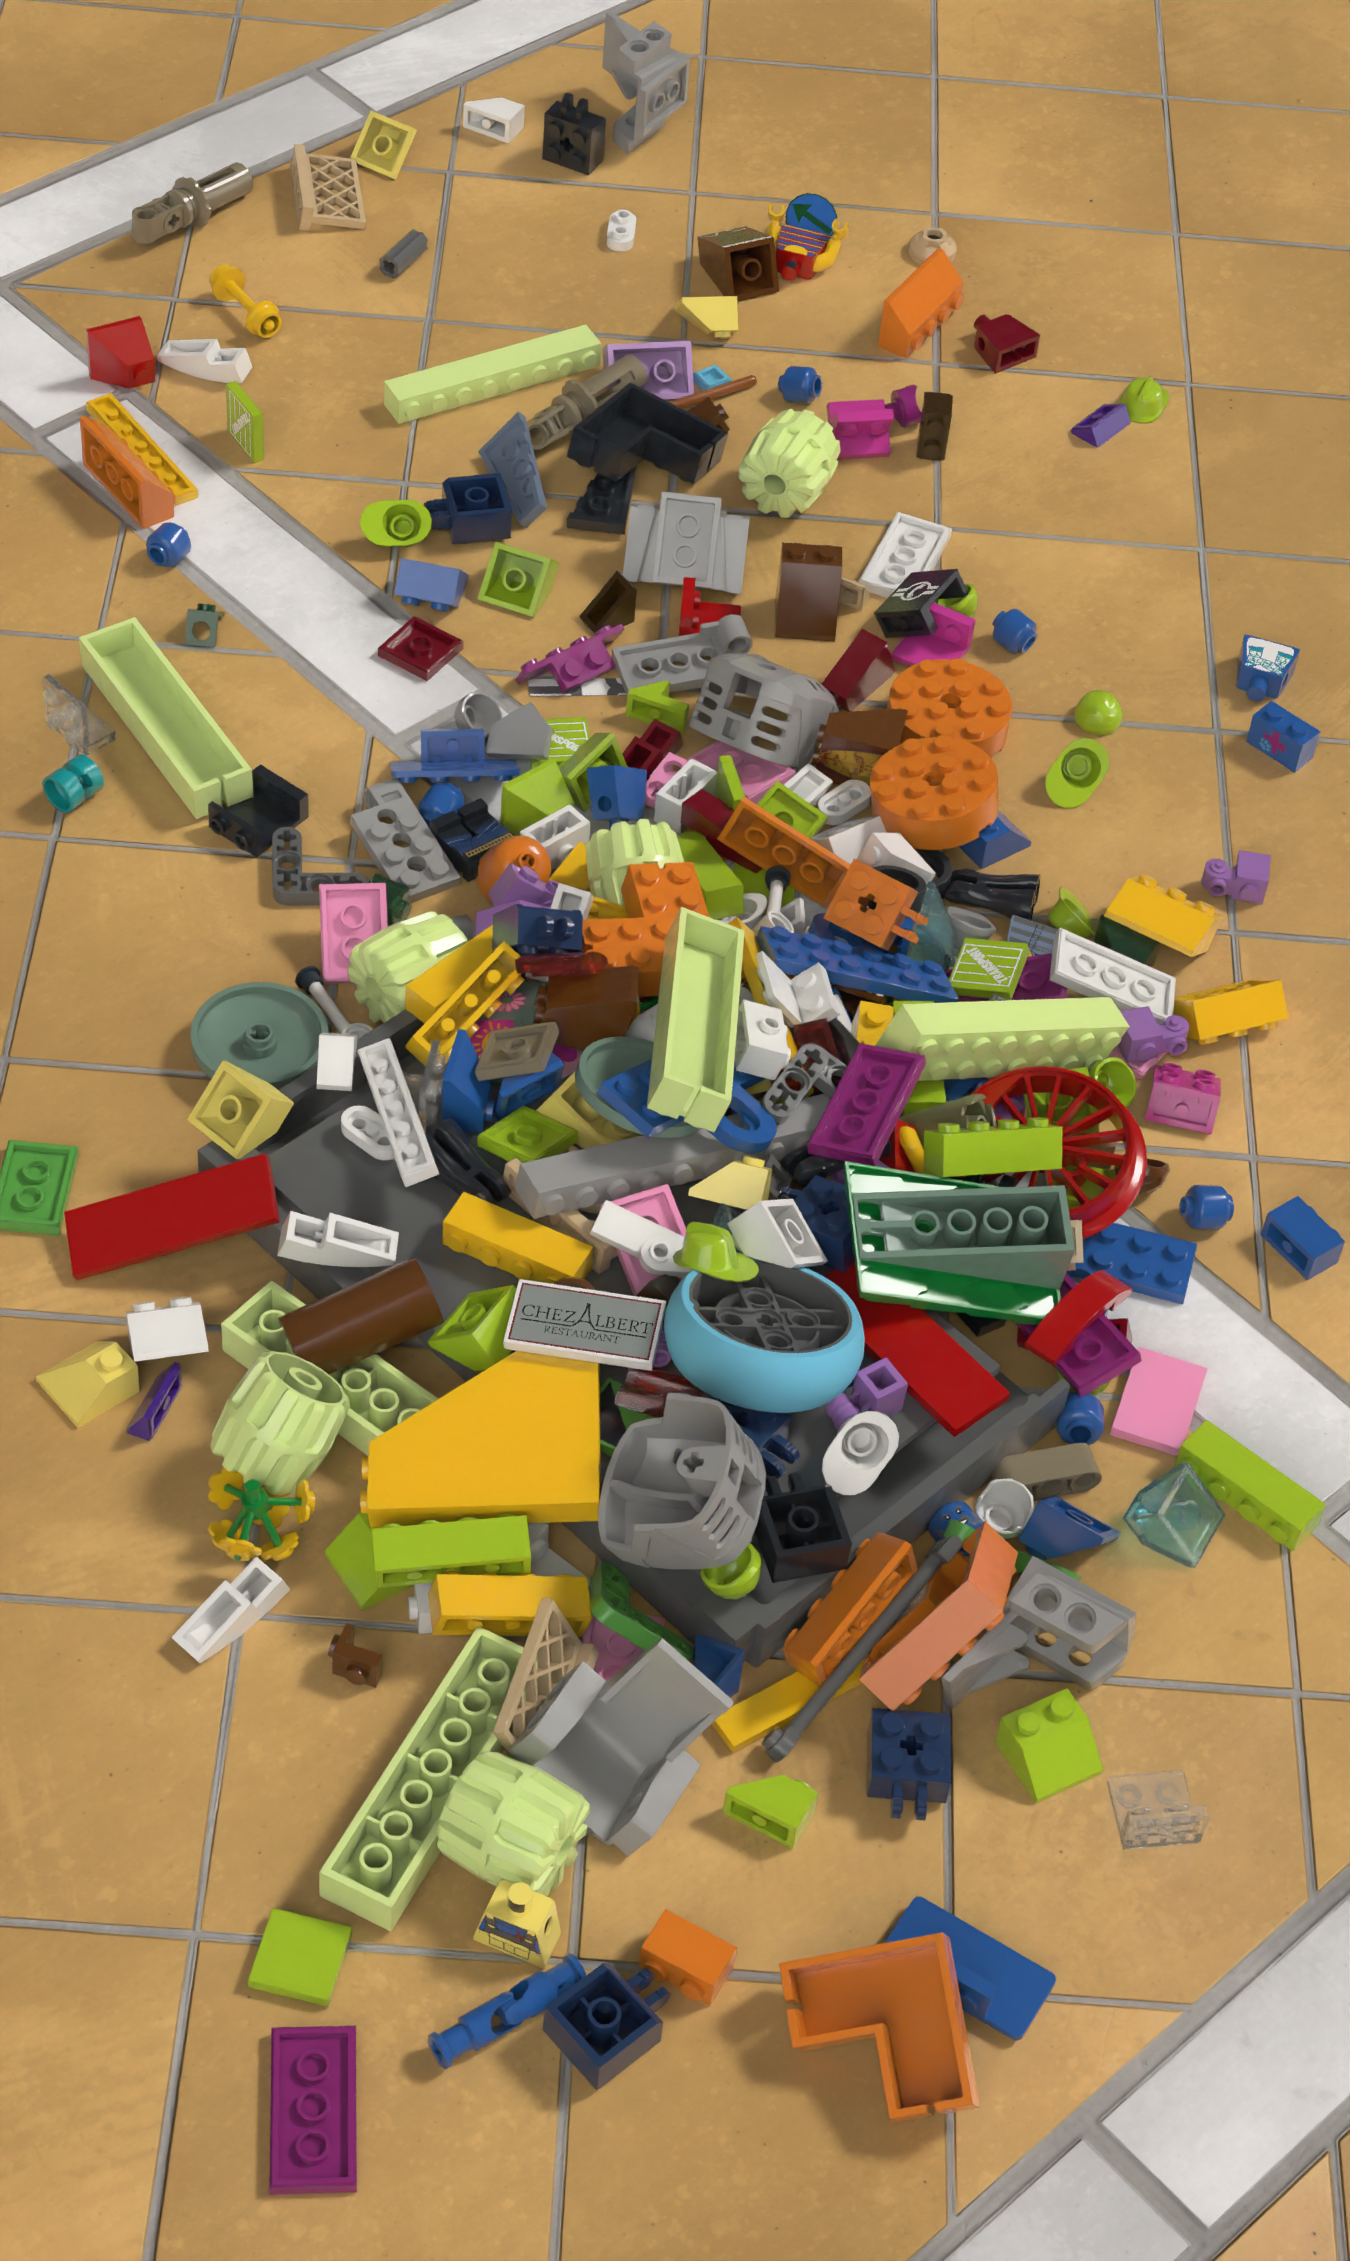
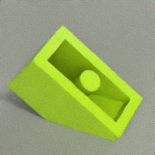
(773, 1807)

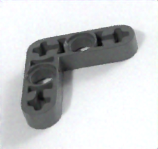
(301, 883)
(818, 1075)

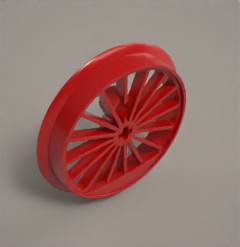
(1119, 1192)

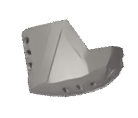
(773, 686)
(689, 1510)

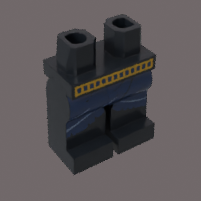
(468, 836)

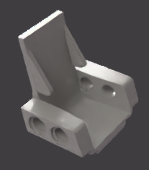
(645, 69)
(686, 539)
(1054, 1604)
(624, 1740)

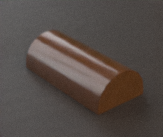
(363, 1318)

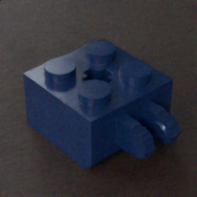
(472, 509)
(538, 930)
(827, 1215)
(769, 1434)
(909, 1758)
(605, 2022)

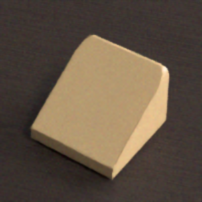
(853, 594)

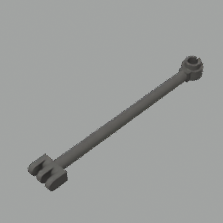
(780, 1742)

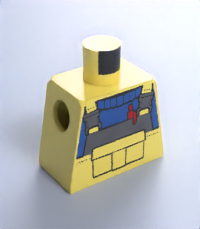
(520, 1923)

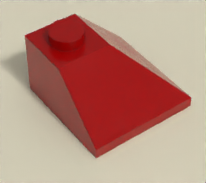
(120, 353)

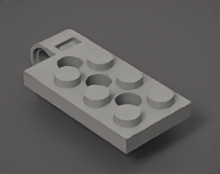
(714, 639)
(392, 801)

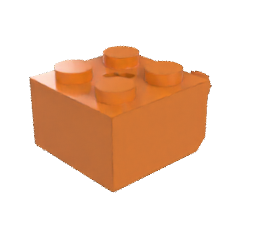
(884, 922)

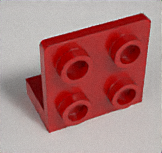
(695, 613)

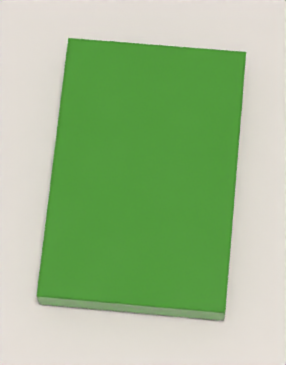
(36, 1186)

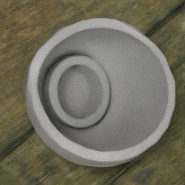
(477, 711)

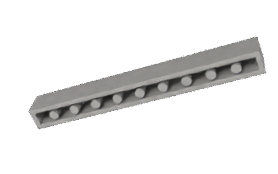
(644, 1163)

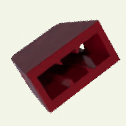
(1004, 342)

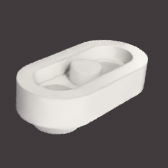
(621, 230)
(845, 801)
(371, 1137)
(664, 1265)

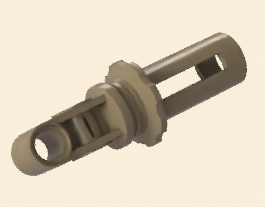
(189, 203)
(578, 400)

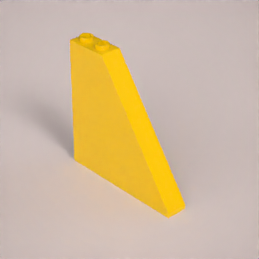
(496, 1445)

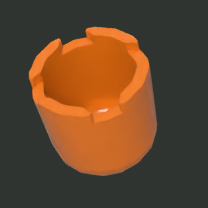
(512, 851)

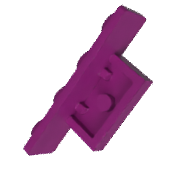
(578, 663)

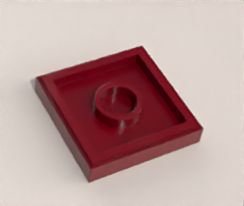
(420, 648)

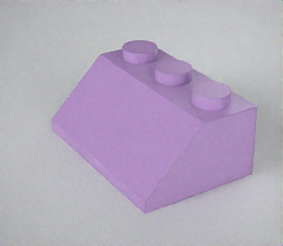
(666, 365)

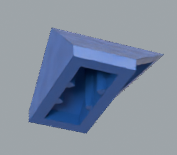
(719, 1663)

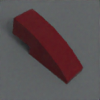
(652, 747)
(709, 817)

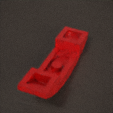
(1074, 1314)

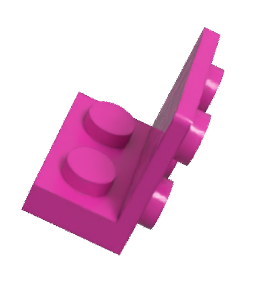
(948, 642)
(1184, 1098)

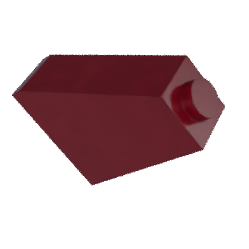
(860, 671)

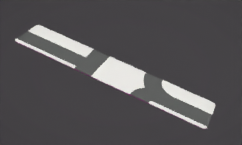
(595, 687)

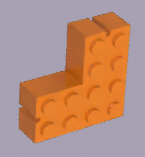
(652, 902)
(954, 1610)
(904, 1999)

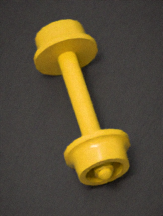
(262, 318)

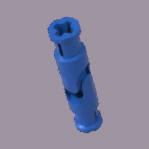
(512, 2007)

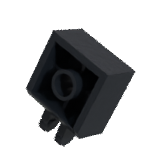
(573, 135)
(801, 1530)

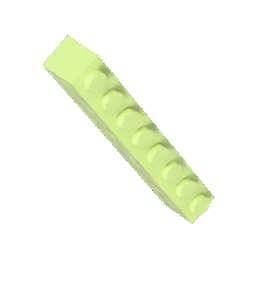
(492, 373)

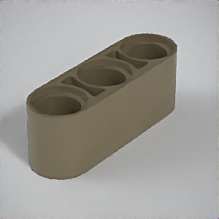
(1052, 1470)

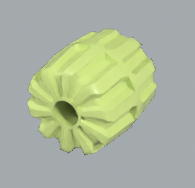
(789, 462)
(625, 844)
(398, 956)
(280, 1422)
(512, 1823)

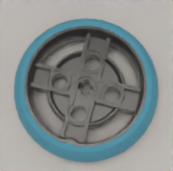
(765, 1341)

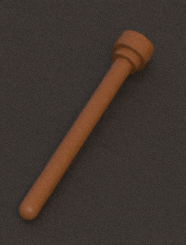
(715, 392)

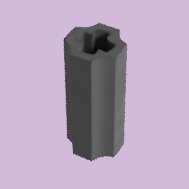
(403, 253)

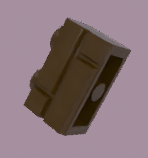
(934, 426)

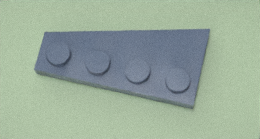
(513, 457)

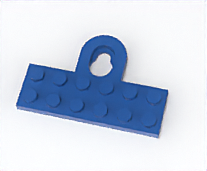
(855, 963)
(629, 1096)
(1141, 1260)

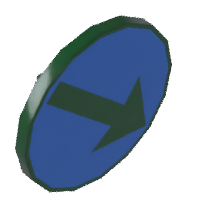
(811, 213)

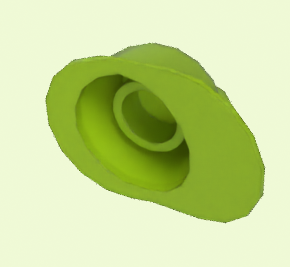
(1144, 400)
(395, 522)
(1076, 772)
(1071, 915)
(713, 1253)

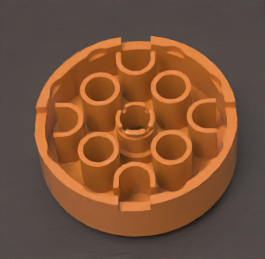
(953, 701)
(935, 791)

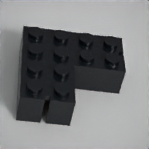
(646, 427)

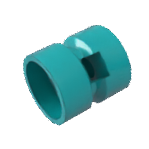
(73, 783)

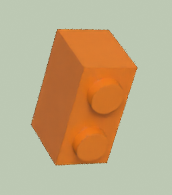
(687, 1957)

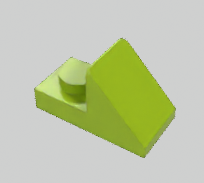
(653, 702)

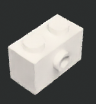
(680, 787)
(560, 833)
(761, 1040)

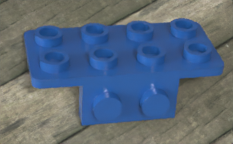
(453, 754)
(991, 1978)

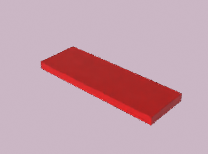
(171, 1216)
(932, 1363)

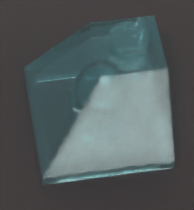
(938, 935)
(1175, 1516)

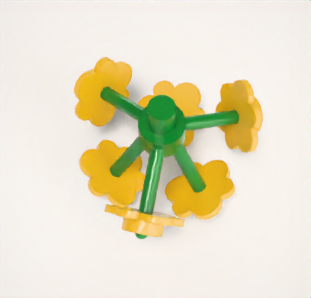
(257, 1507)

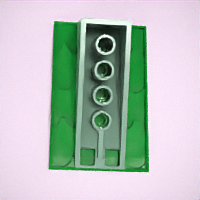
(958, 1243)

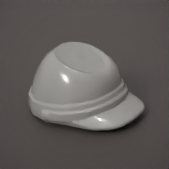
(969, 925)

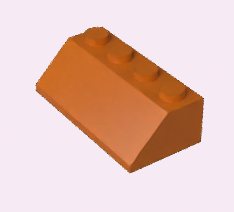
(920, 305)
(125, 474)
(775, 843)
(851, 1606)

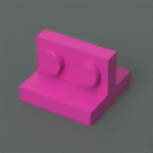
(861, 428)

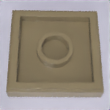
(517, 1051)

